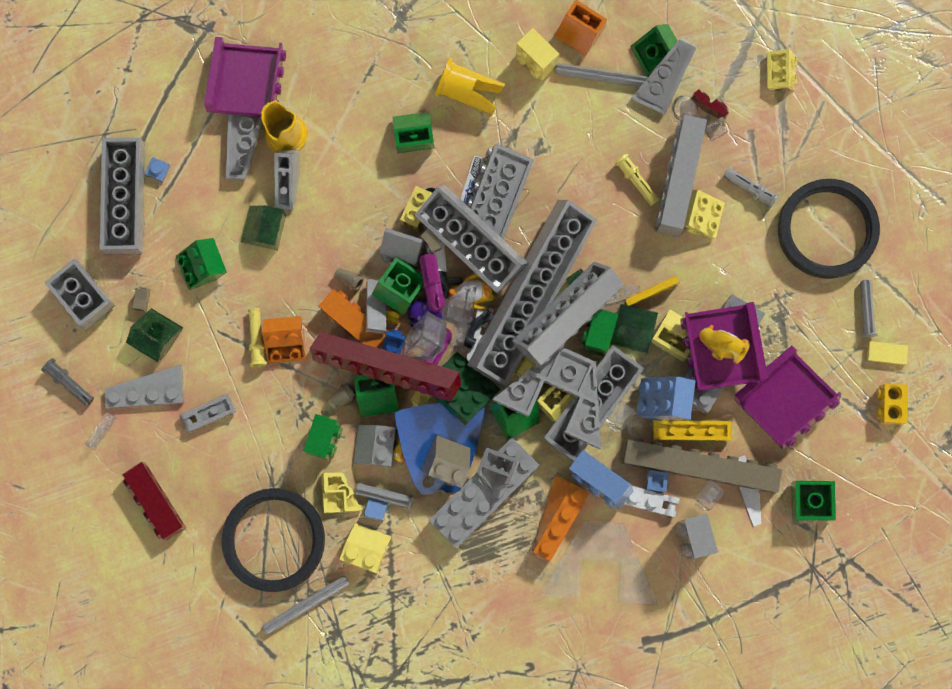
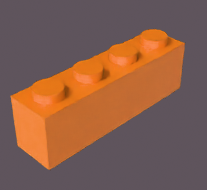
(560, 512)

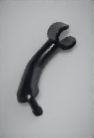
(483, 318)

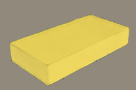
(887, 353)

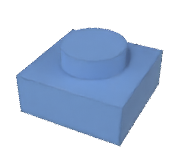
(157, 169)
(657, 481)

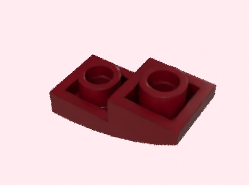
(715, 109)

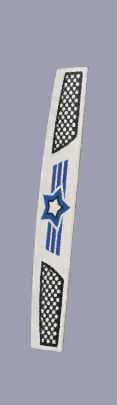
(472, 178)

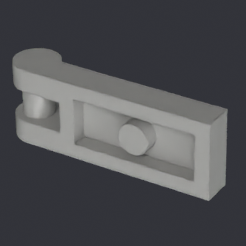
(208, 413)

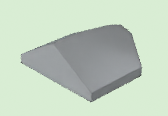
(497, 469)

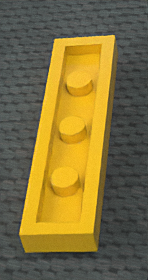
(692, 430)

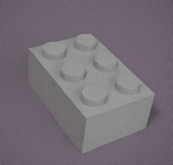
(79, 294)
(696, 537)

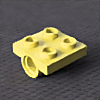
(703, 214)

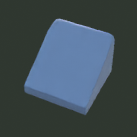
(376, 509)

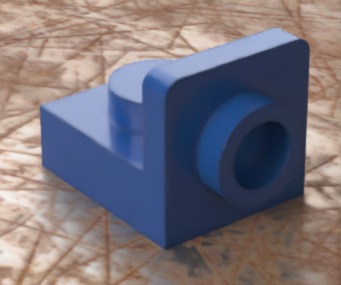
(394, 341)

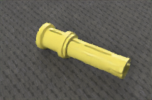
(632, 172)
(256, 347)

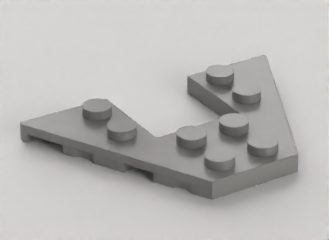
(570, 374)

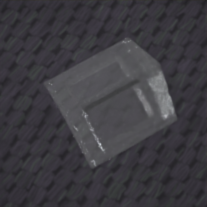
(716, 129)

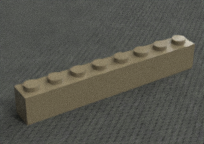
(702, 466)

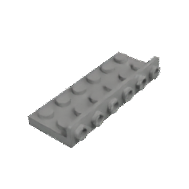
(499, 187)

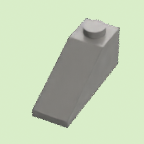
(286, 177)

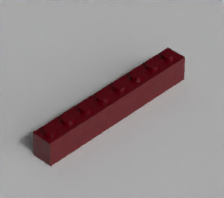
(386, 366)

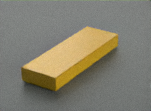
(652, 291)

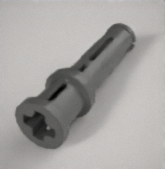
(61, 377)

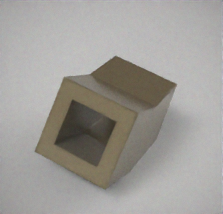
(432, 241)
(141, 299)

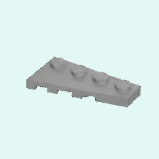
(664, 80)
(241, 144)
(154, 389)

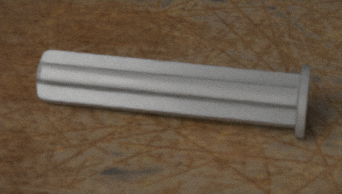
(867, 309)
(384, 495)

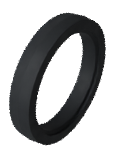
(842, 188)
(235, 516)

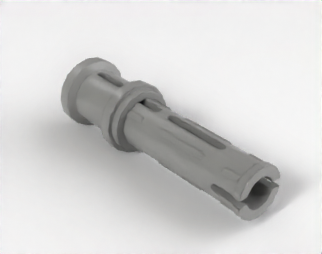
(758, 192)

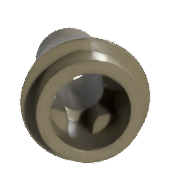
(351, 280)
(342, 396)

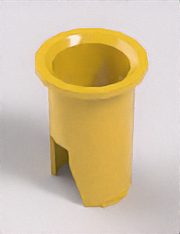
(459, 82)
(291, 138)

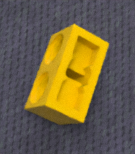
(899, 404)

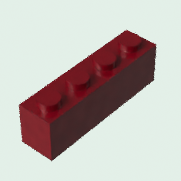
(153, 500)

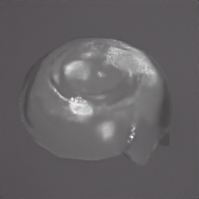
(682, 106)

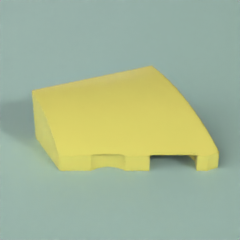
(337, 495)

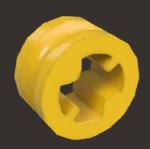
(392, 317)

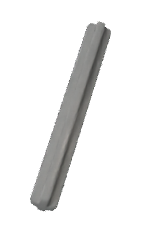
(600, 75)
(305, 605)

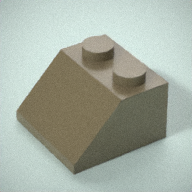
(447, 461)

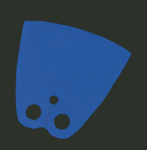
(416, 433)

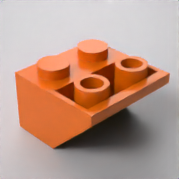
(581, 27)
(284, 339)

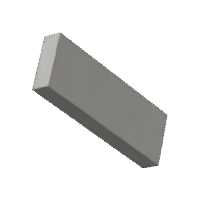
(374, 310)

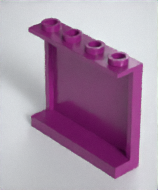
(243, 78)
(715, 373)
(788, 399)

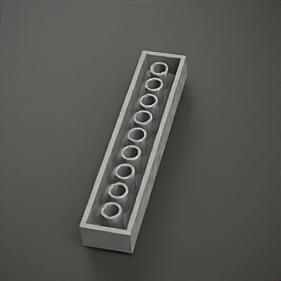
(532, 290)

